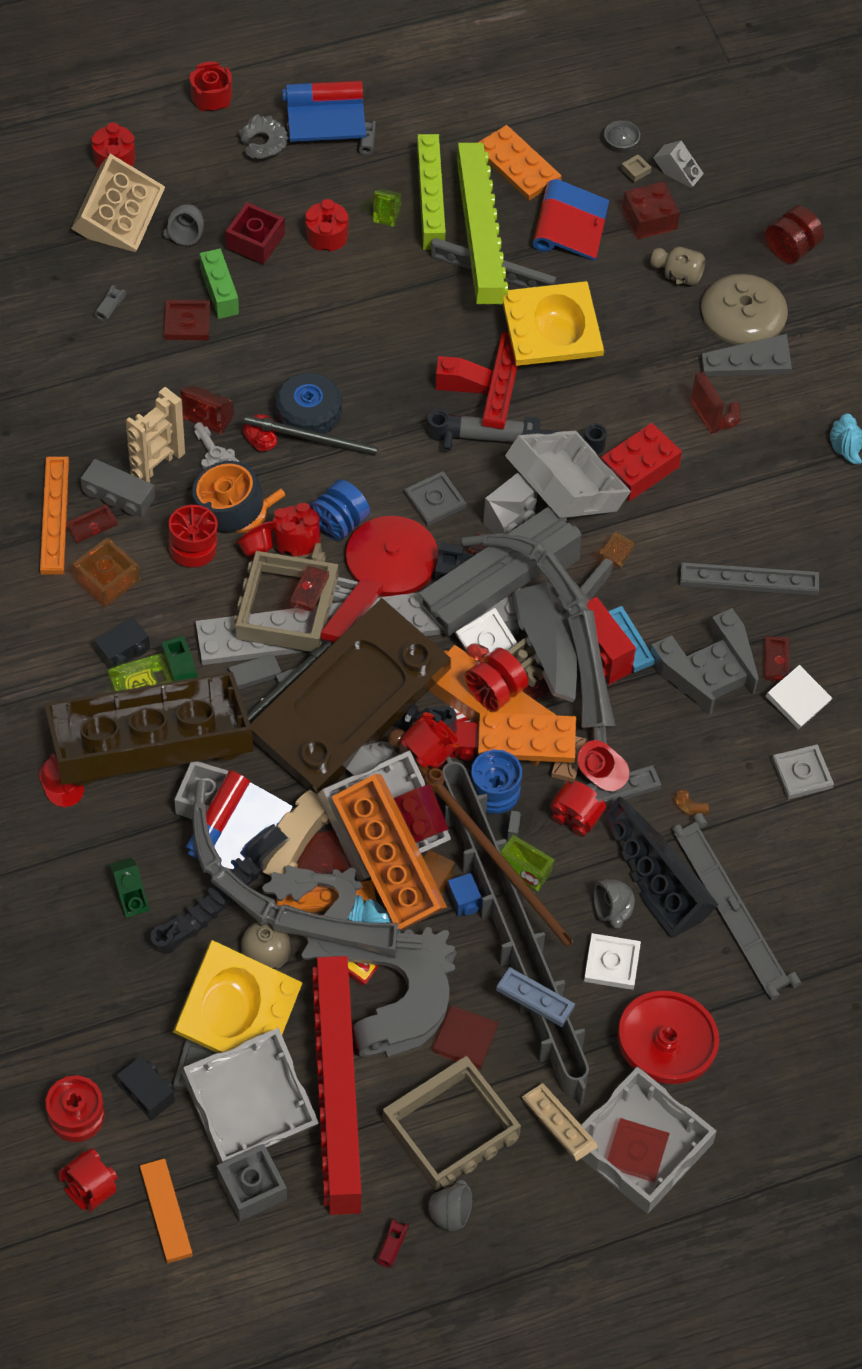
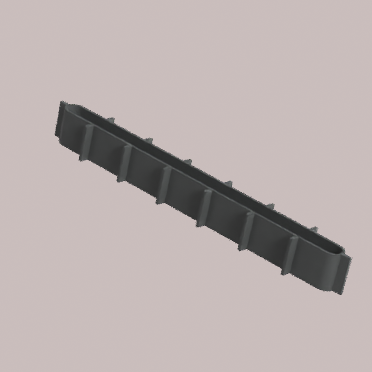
(572, 1087)

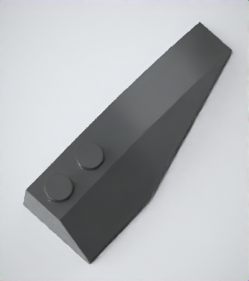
(549, 633)

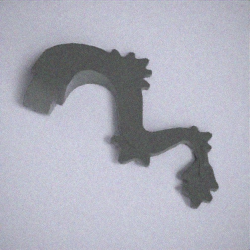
(424, 1006)

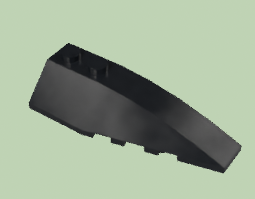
(664, 878)

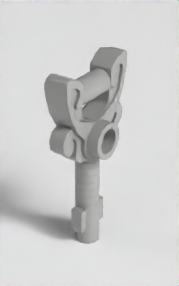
(215, 453)

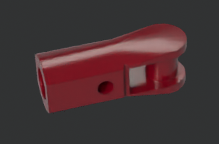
(391, 1245)

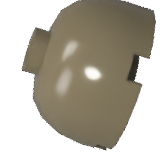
(266, 945)

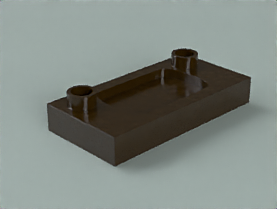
(350, 696)
(148, 728)

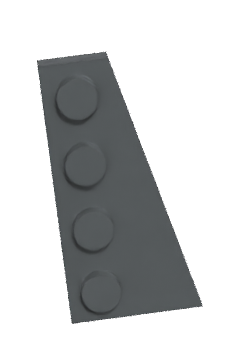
(759, 357)

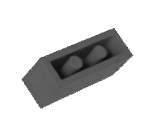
(118, 488)

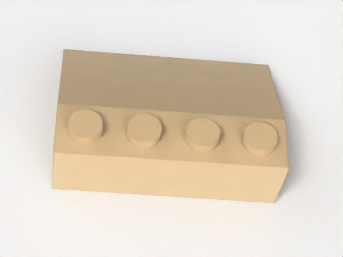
(118, 205)

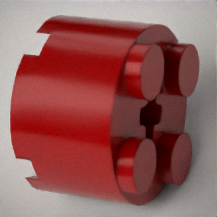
(211, 86)
(115, 141)
(326, 226)
(296, 529)
(430, 741)
(577, 807)
(88, 1180)

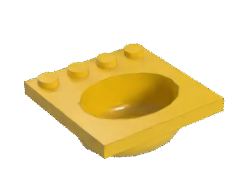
(552, 323)
(235, 1000)

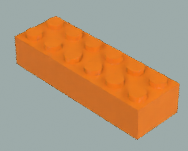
(389, 851)

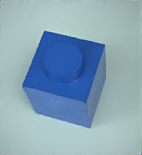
(464, 895)

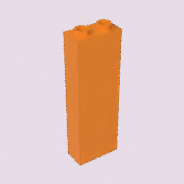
(454, 692)

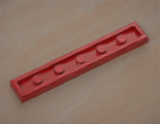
(501, 385)

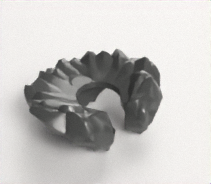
(268, 126)

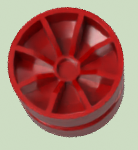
(193, 535)
(496, 679)

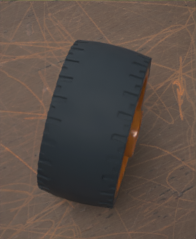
(230, 493)

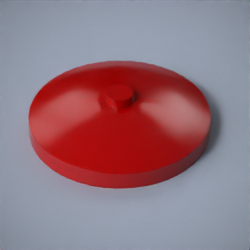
(392, 553)
(668, 1037)

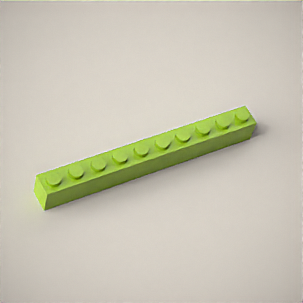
(480, 224)

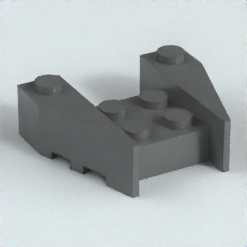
(713, 669)

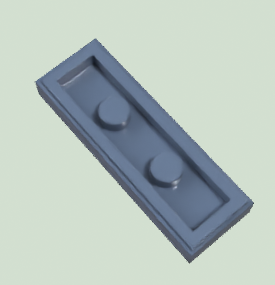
(535, 997)

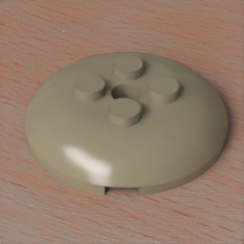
(744, 309)

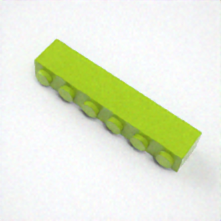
(430, 189)

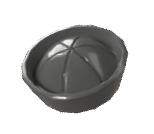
(621, 136)

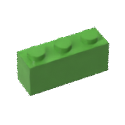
(219, 283)

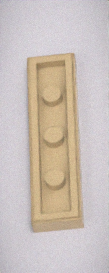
(559, 1122)

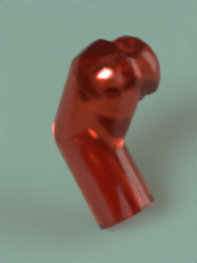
(732, 418)
(477, 651)

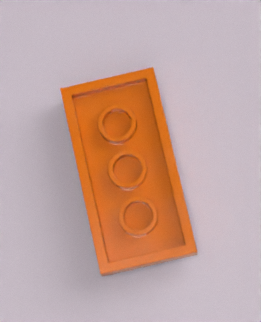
(518, 162)
(529, 736)

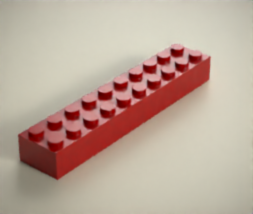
(336, 1086)

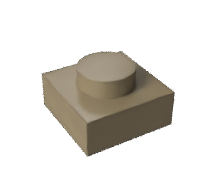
(636, 168)

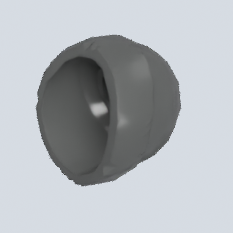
(185, 225)
(613, 901)
(451, 1206)

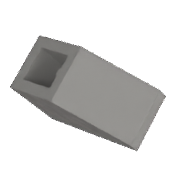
(678, 163)
(371, 756)

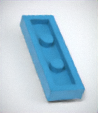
(643, 656)

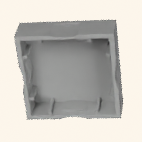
(567, 473)
(401, 777)
(249, 1096)
(649, 1104)

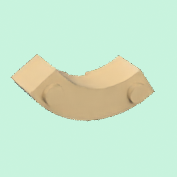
(299, 827)

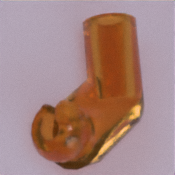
(688, 806)

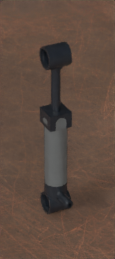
(445, 426)

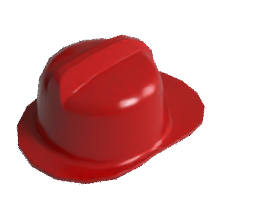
(257, 539)
(603, 765)
(58, 794)

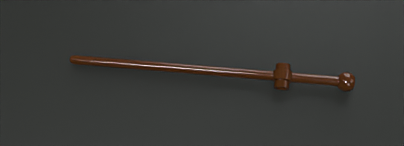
(435, 779)

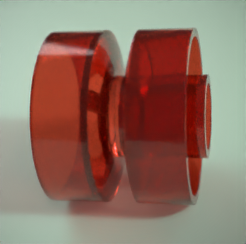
(794, 234)

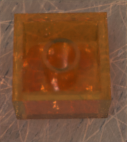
(106, 572)

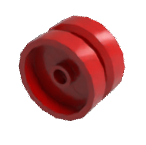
(75, 1108)

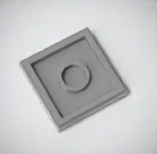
(802, 771)

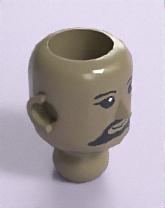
(680, 264)

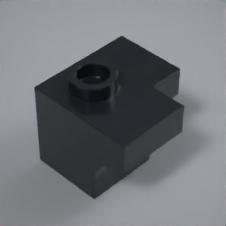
(450, 558)

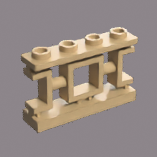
(156, 435)

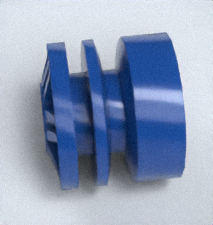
(340, 509)
(497, 770)

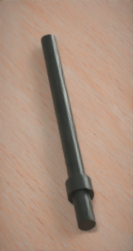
(268, 424)
(271, 697)

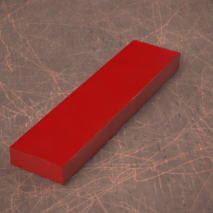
(352, 609)

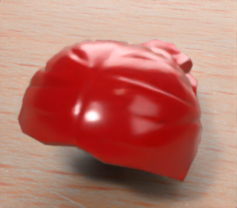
(258, 438)

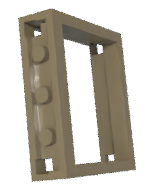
(279, 637)
(430, 1089)

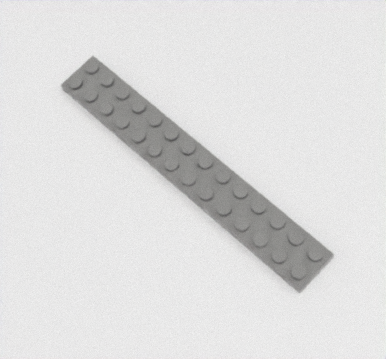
(219, 641)

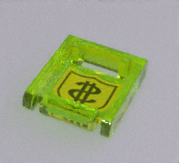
(139, 673)

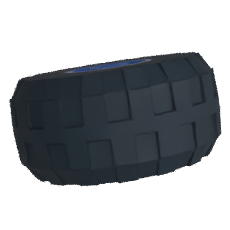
(309, 402)

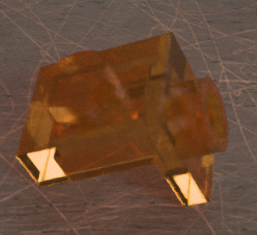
(617, 549)

